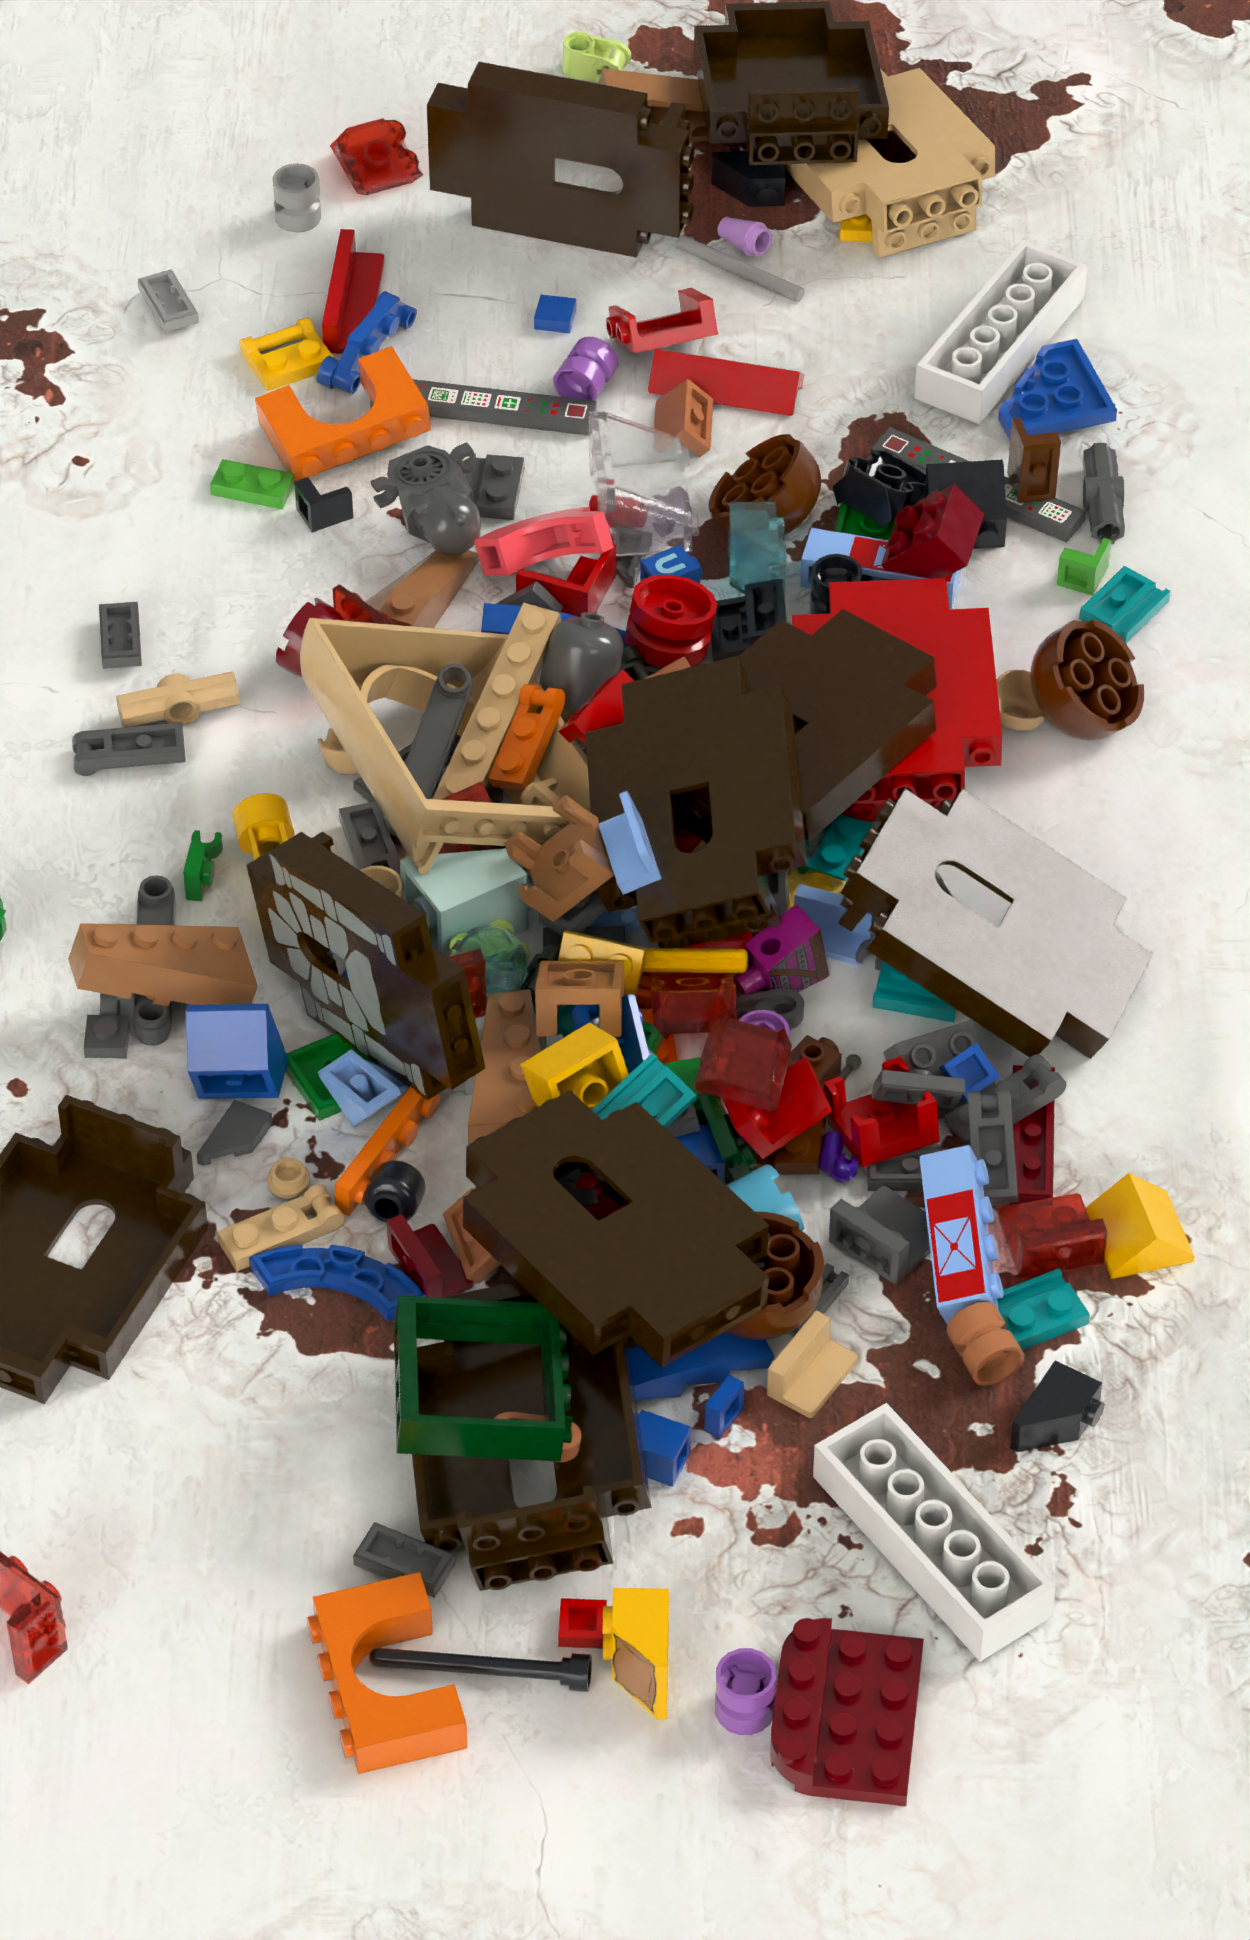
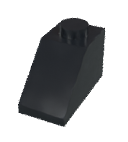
(748, 183)
(1057, 1409)

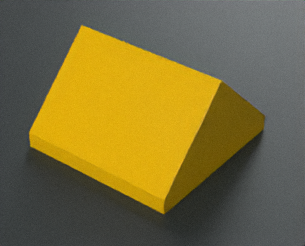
(1140, 1228)

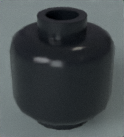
(394, 1191)

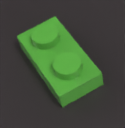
(252, 484)

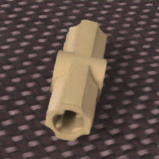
(178, 699)

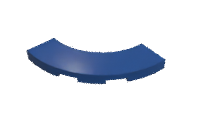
(335, 1269)

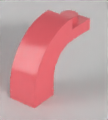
(543, 538)

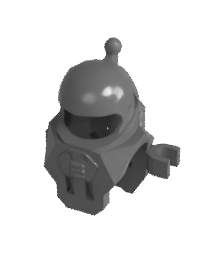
(434, 496)

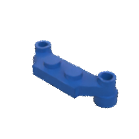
(365, 340)

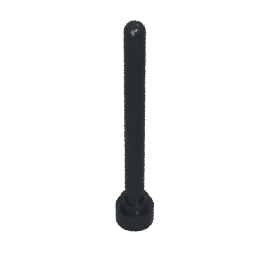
(570, 1671)

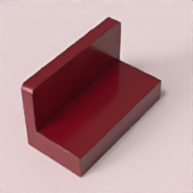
(426, 1258)

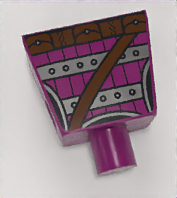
(784, 956)

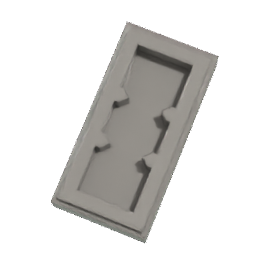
(168, 301)

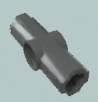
(1103, 492)

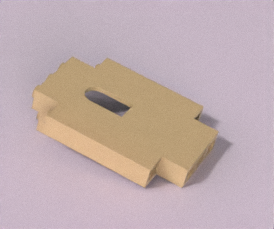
(914, 199)

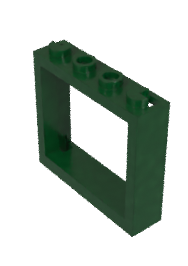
(480, 1322)

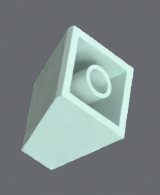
(466, 893)

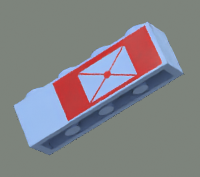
(866, 551)
(959, 1230)

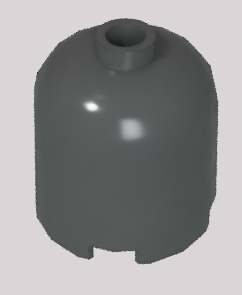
(581, 657)

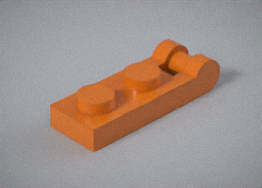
(527, 737)

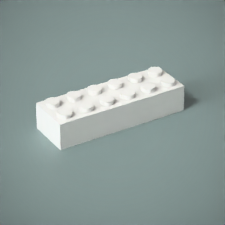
(1000, 331)
(934, 1531)

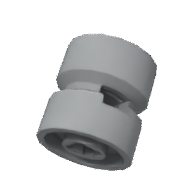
(296, 197)

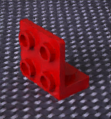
(799, 1107)

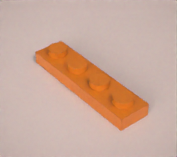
(395, 1131)

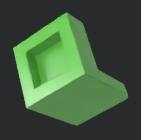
(1083, 571)

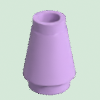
(746, 235)

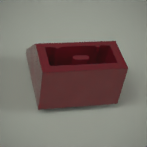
(934, 535)

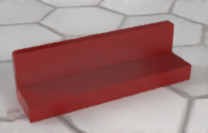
(351, 291)
(728, 381)

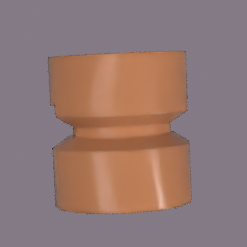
(985, 1344)

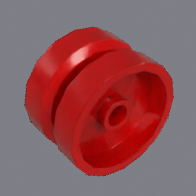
(670, 620)

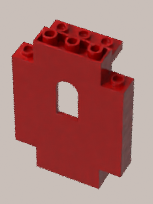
(965, 693)

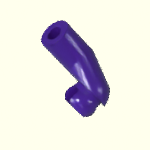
(833, 1161)

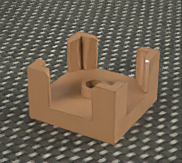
(565, 865)
(579, 984)

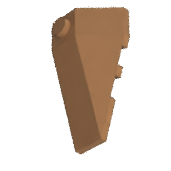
(425, 590)

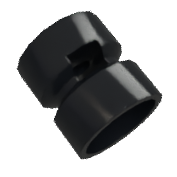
(830, 569)

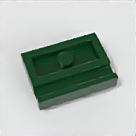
(736, 1155)

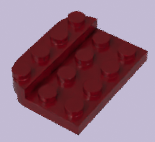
(846, 1712)

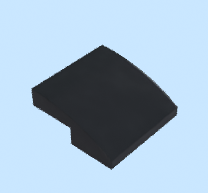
(747, 618)

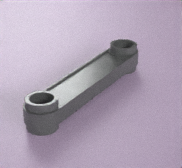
(437, 731)
(154, 907)

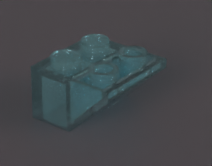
(754, 544)

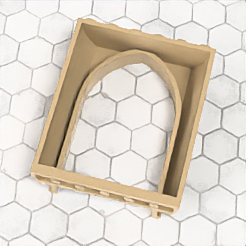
(363, 662)

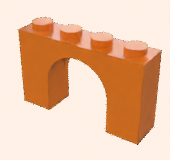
(313, 446)
(381, 1727)

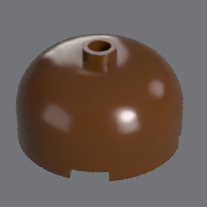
(776, 472)
(1086, 681)
(794, 1285)

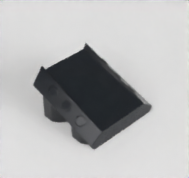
(880, 485)

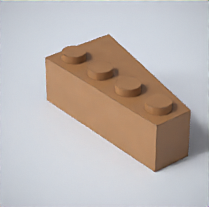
(662, 92)
(164, 963)
(506, 1042)

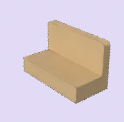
(809, 1367)

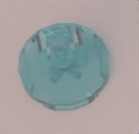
(502, 954)

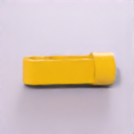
(262, 823)

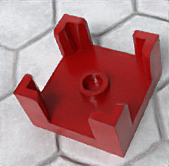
(879, 1128)

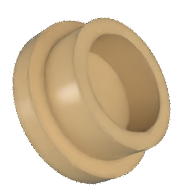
(288, 1178)

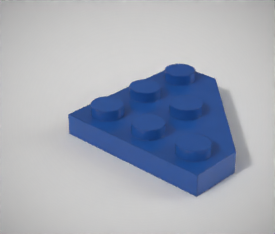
(1058, 393)

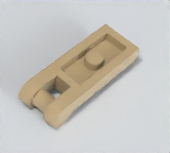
(281, 1226)

